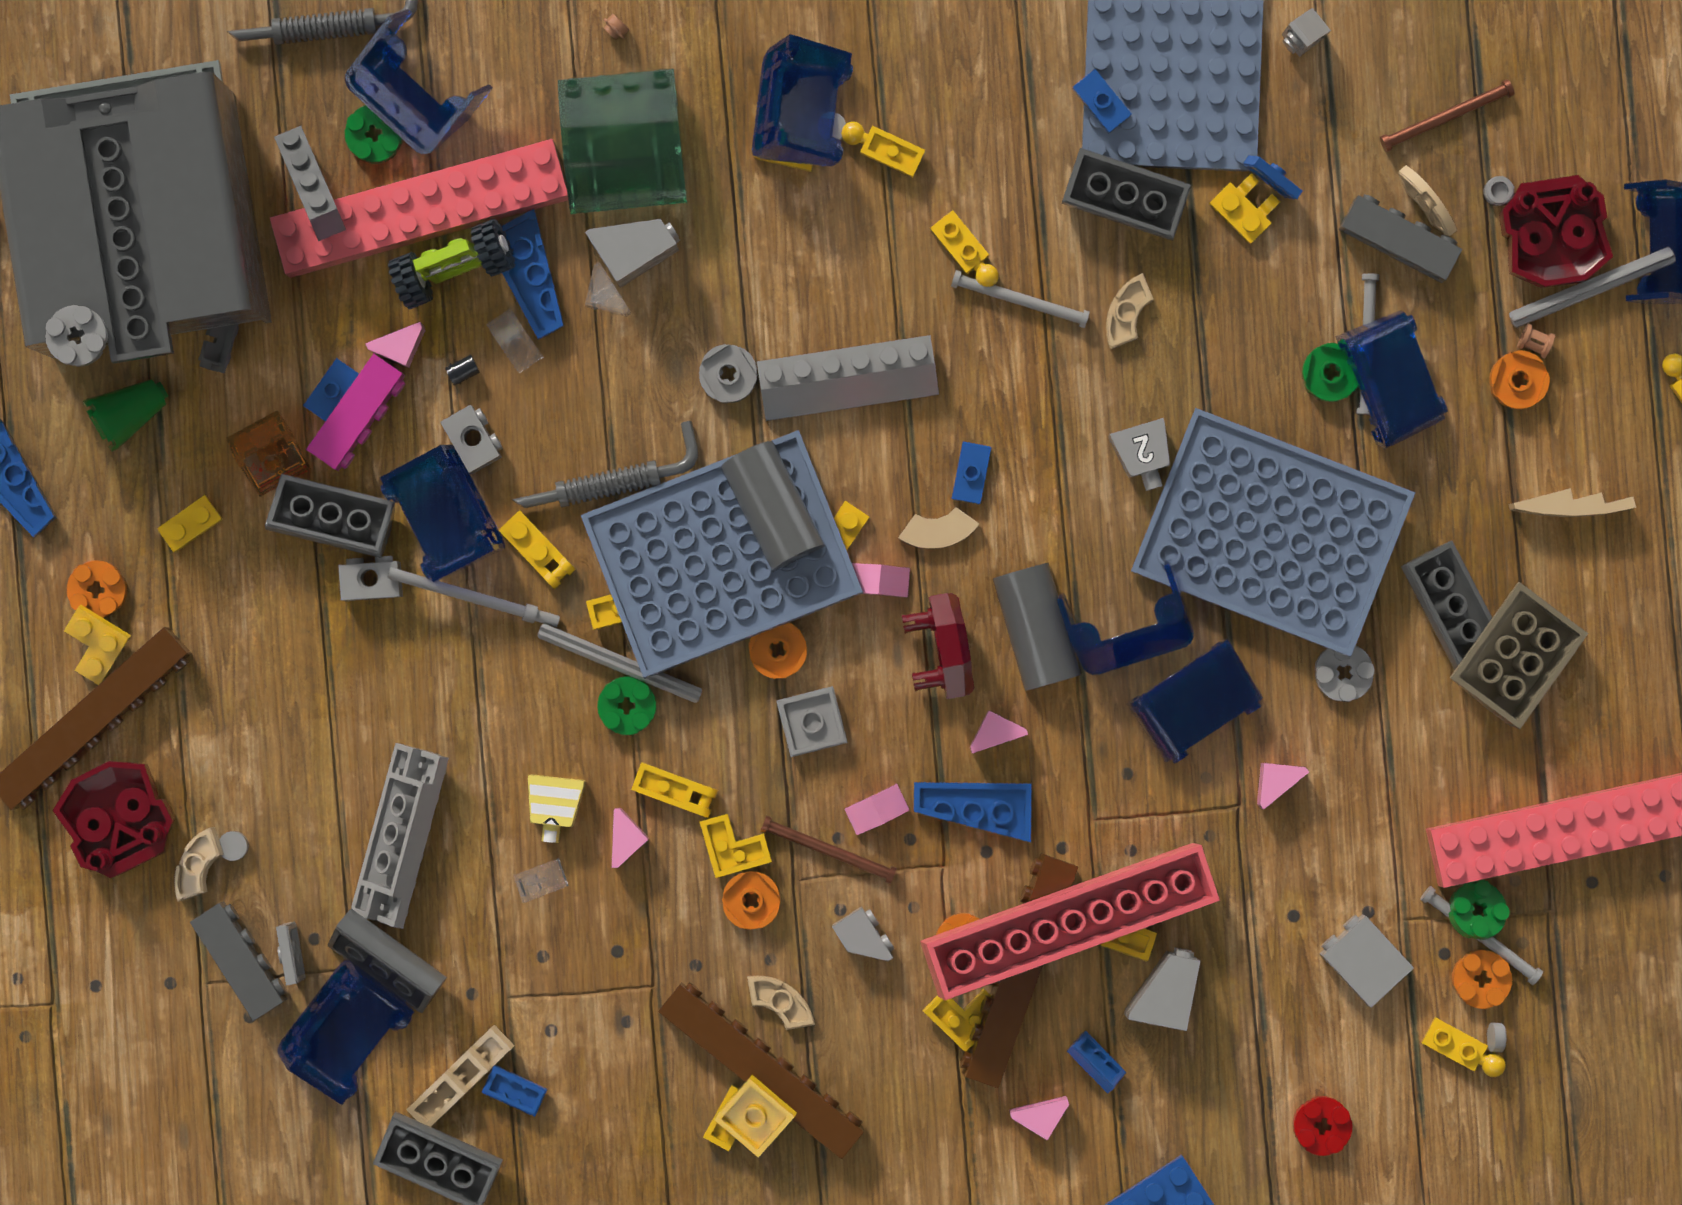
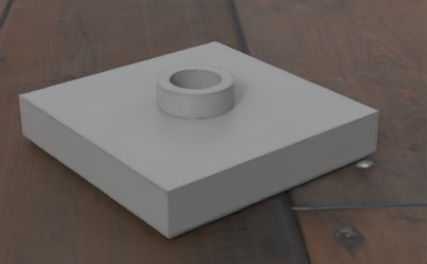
(811, 721)
(290, 953)

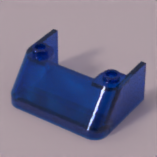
(400, 100)
(1663, 205)
(1168, 635)

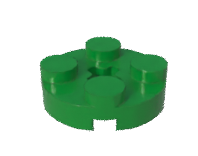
(364, 148)
(1316, 381)
(637, 718)
(1493, 906)

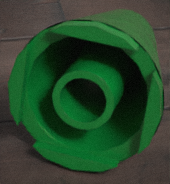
(125, 410)

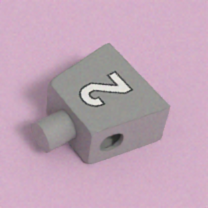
(1143, 451)

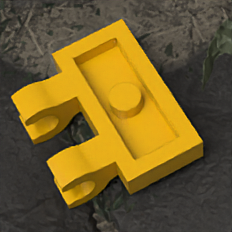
(1241, 212)

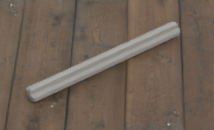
(1592, 287)
(617, 662)

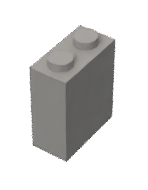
(1365, 959)

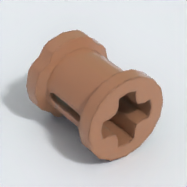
(1543, 348)

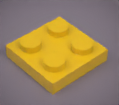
(755, 1116)

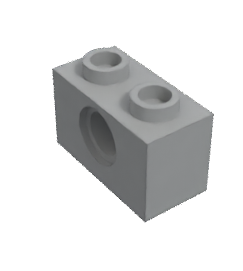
(457, 428)
(353, 586)

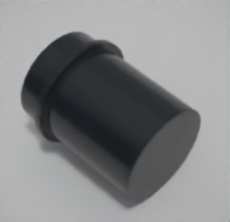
(462, 370)

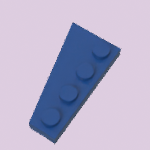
(531, 276)
(19, 489)
(985, 806)

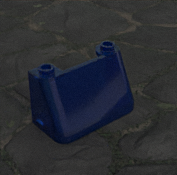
(800, 102)
(1393, 378)
(443, 511)
(1196, 701)
(341, 1030)

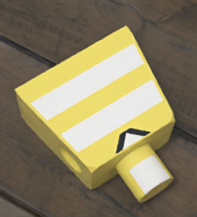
(554, 803)

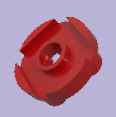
(1337, 1117)

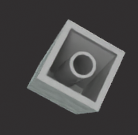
(633, 247)
(1167, 992)

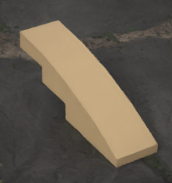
(1563, 505)
(460, 1077)

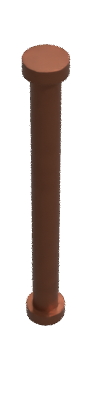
(1505, 89)
(828, 849)

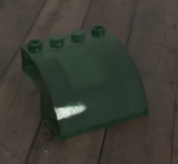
(622, 141)

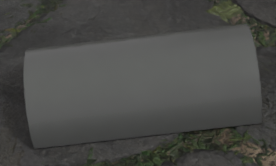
(1126, 194)
(772, 505)
(331, 516)
(1448, 599)
(1036, 626)
(386, 960)
(437, 1161)

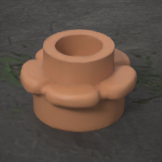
(615, 27)

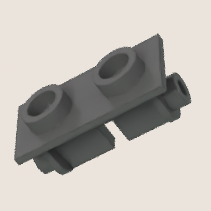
(217, 355)

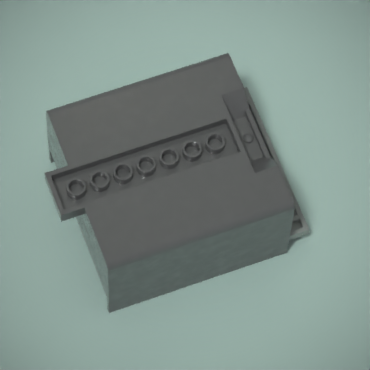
(131, 207)

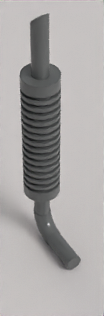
(320, 26)
(616, 481)

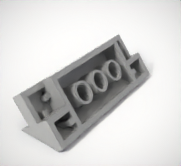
(848, 378)
(399, 835)

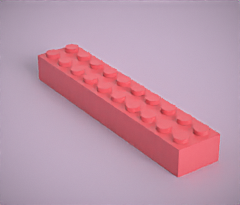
(425, 207)
(1557, 831)
(1069, 921)

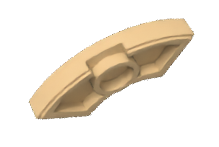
(1427, 200)
(1125, 310)
(938, 532)
(195, 862)
(782, 999)

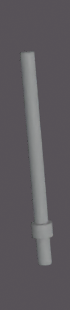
(528, 613)

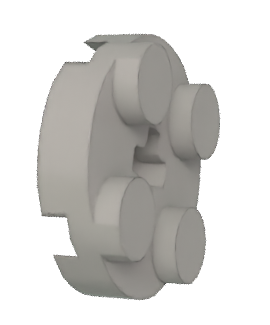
(69, 352)
(711, 370)
(1345, 689)

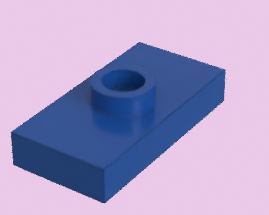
(1101, 101)
(1273, 176)
(331, 389)
(971, 472)
(1096, 1061)
(514, 1090)

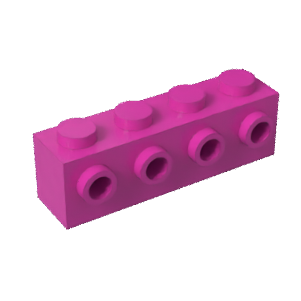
(356, 413)

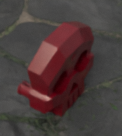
(1559, 254)
(952, 646)
(106, 796)

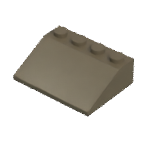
(1518, 656)

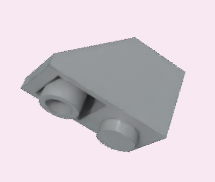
(1305, 32)
(860, 936)

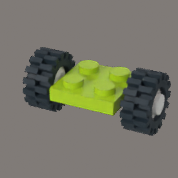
(412, 273)

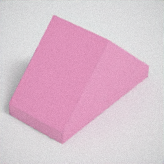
(399, 345)
(883, 579)
(995, 731)
(1276, 780)
(877, 809)
(626, 837)
(1041, 1116)

